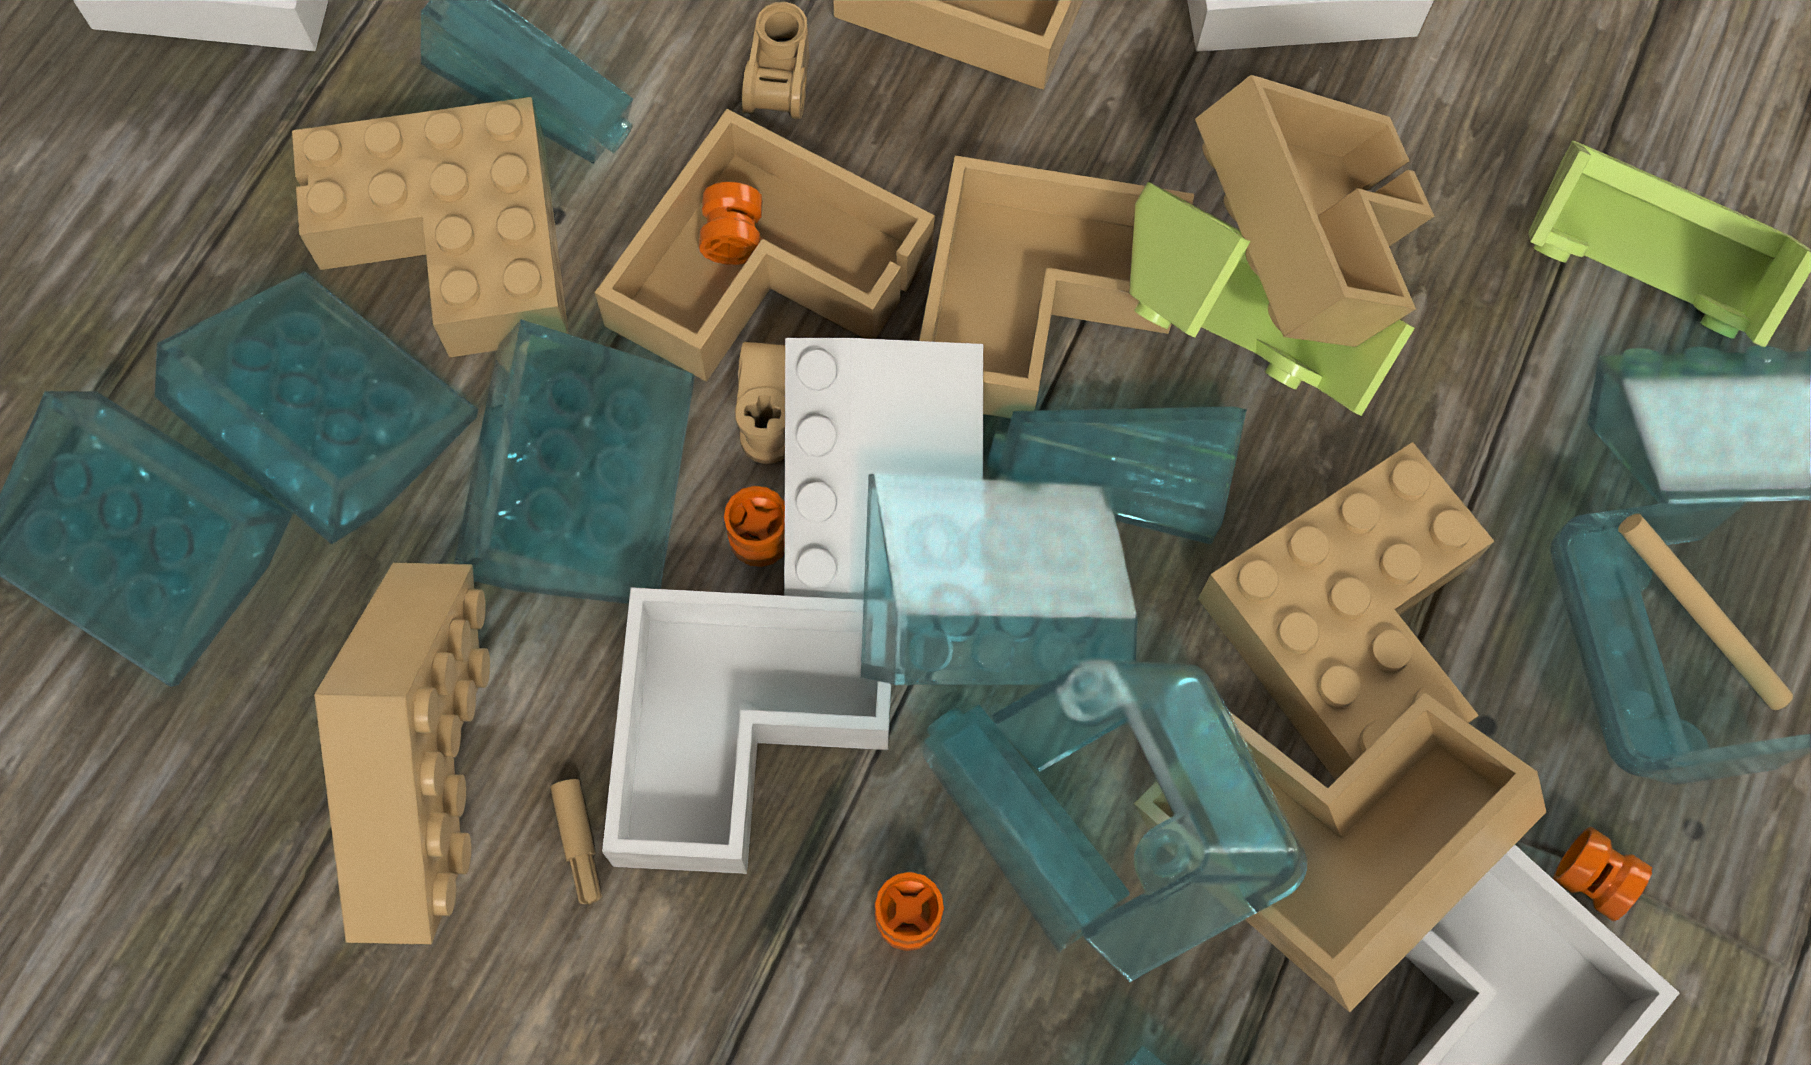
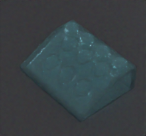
(310, 402)
(1708, 422)
(574, 468)
(131, 532)
(991, 581)

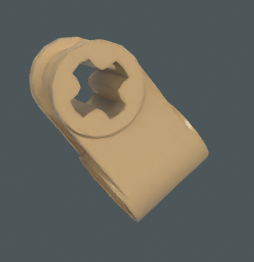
(777, 70)
(761, 401)

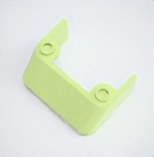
(1672, 240)
(1197, 275)

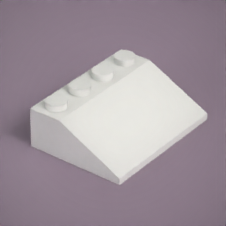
(864, 412)

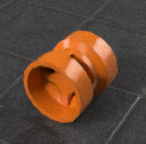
(731, 220)
(754, 512)
(1602, 874)
(908, 900)

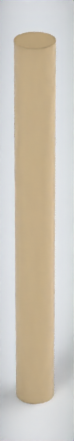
(1705, 611)

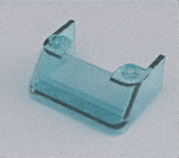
(1620, 657)
(1228, 837)

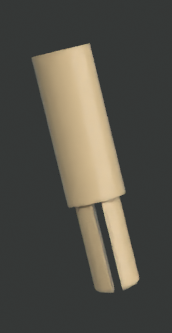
(576, 838)

